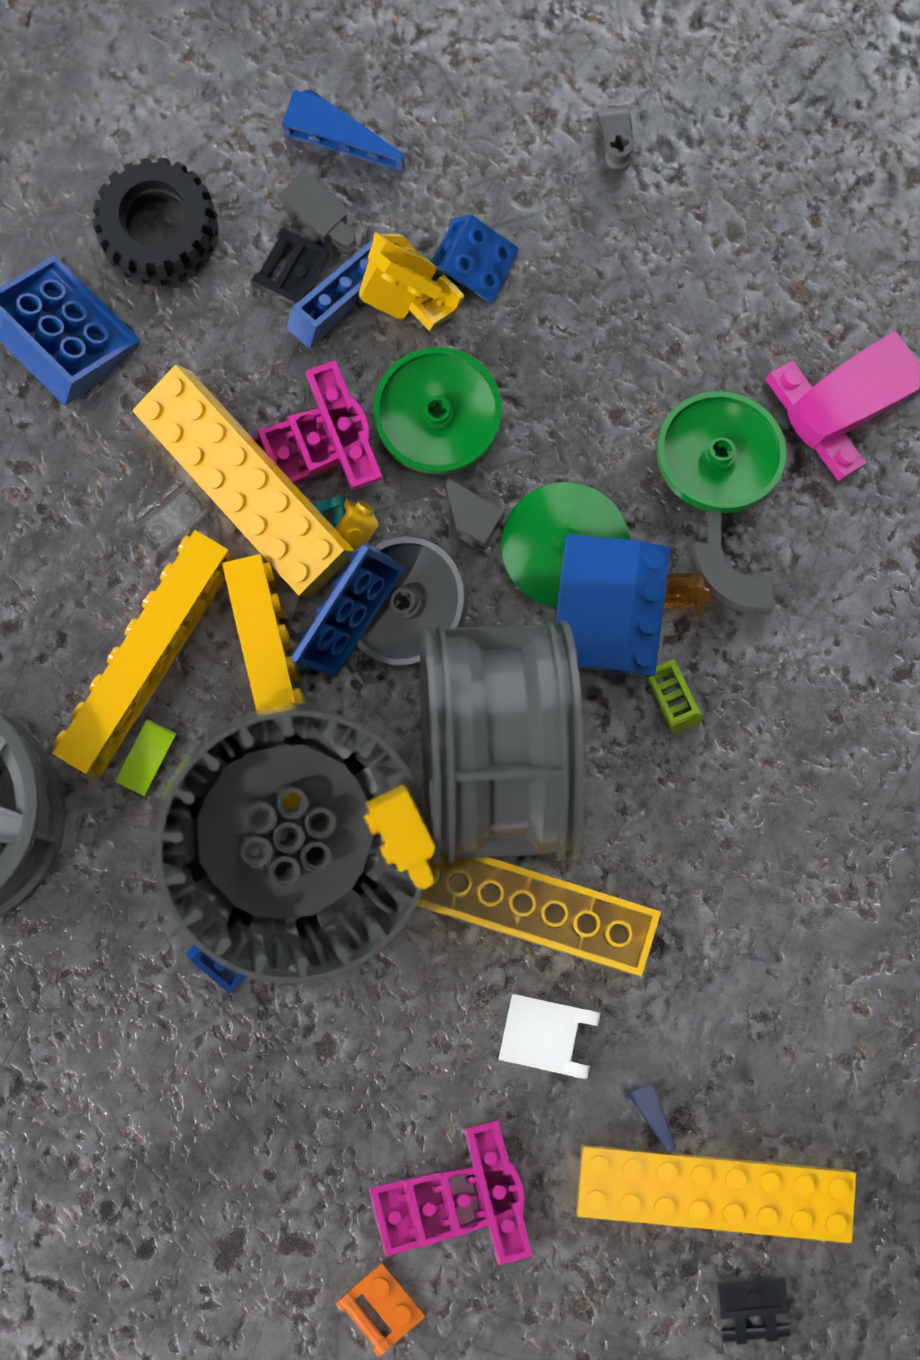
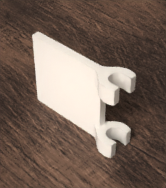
(544, 1035)

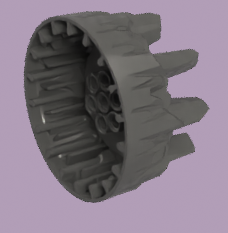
(321, 912)

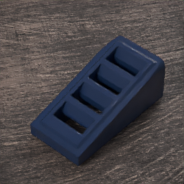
(650, 1107)

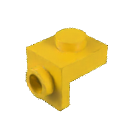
(433, 311)
(357, 523)

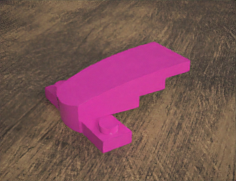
(847, 399)
(323, 436)
(457, 1202)

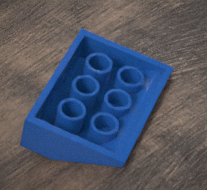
(61, 329)
(614, 602)
(347, 610)

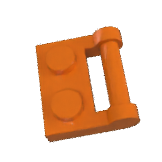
(389, 1301)

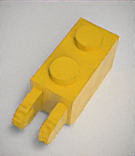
(403, 833)

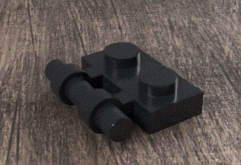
(749, 1299)

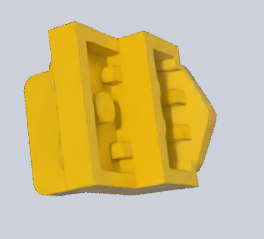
(396, 275)

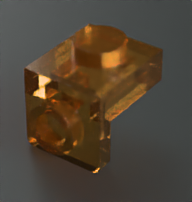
(686, 591)

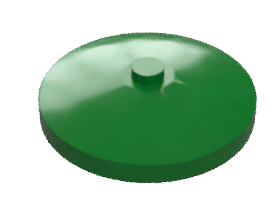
(437, 410)
(721, 452)
(537, 532)

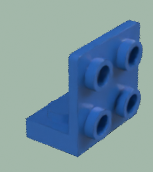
(475, 256)

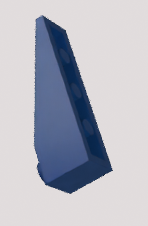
(326, 126)
(329, 301)

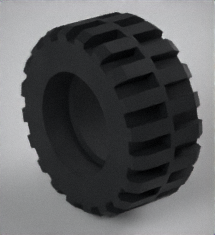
(148, 184)

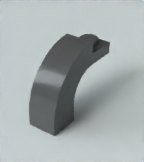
(725, 583)

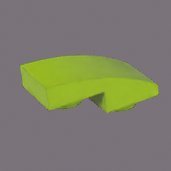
(145, 757)

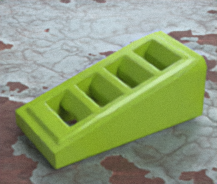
(682, 721)

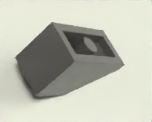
(473, 516)

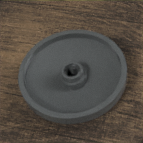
(426, 593)

